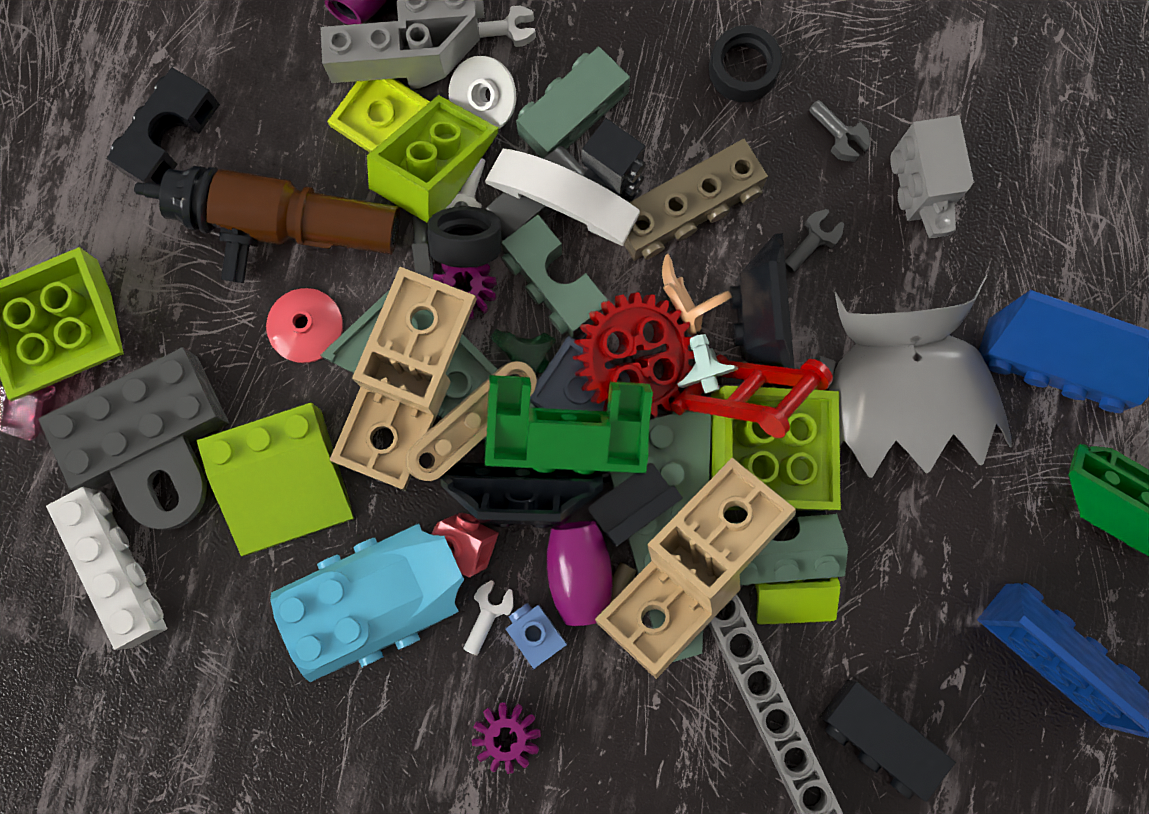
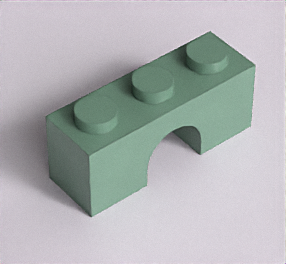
(530, 254)
(813, 554)

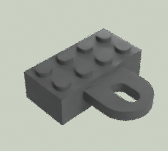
(138, 430)

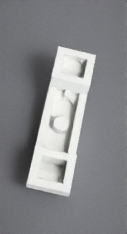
(564, 192)

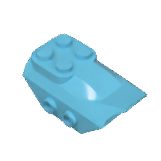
(367, 601)

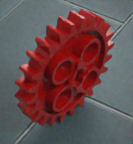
(627, 323)

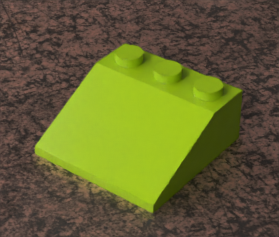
(55, 323)
(797, 467)
(276, 478)

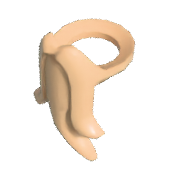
(682, 301)

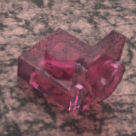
(22, 415)

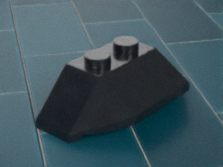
(764, 309)
(520, 494)

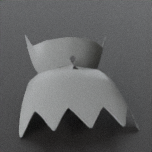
(909, 401)

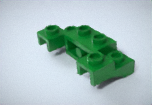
(565, 437)

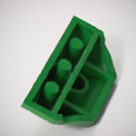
(1112, 493)

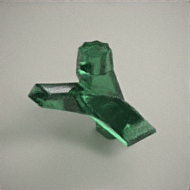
(525, 350)

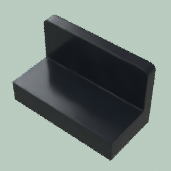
(633, 504)

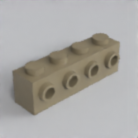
(693, 198)

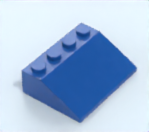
(1070, 351)
(1068, 659)

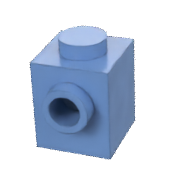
(535, 634)

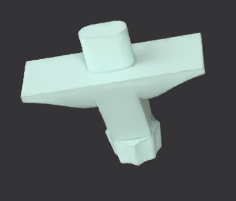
(706, 366)

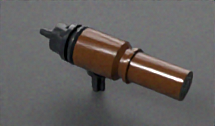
(269, 211)

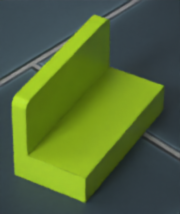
(798, 601)

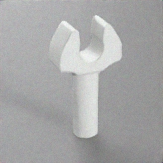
(508, 26)
(467, 193)
(487, 616)

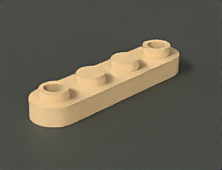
(459, 428)

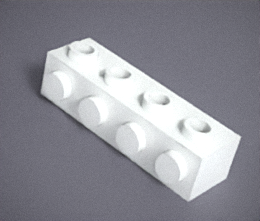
(107, 567)

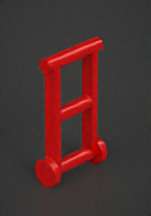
(772, 420)

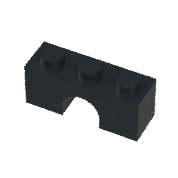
(174, 103)
(615, 160)

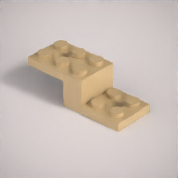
(402, 376)
(695, 566)

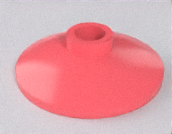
(305, 343)

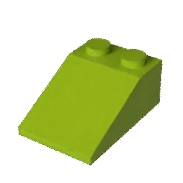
(429, 157)

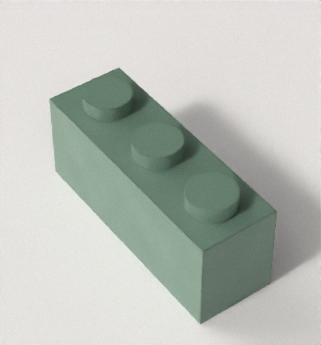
(573, 103)

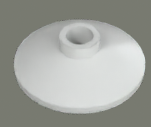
(470, 84)

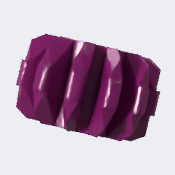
(479, 281)
(518, 745)

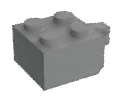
(932, 173)

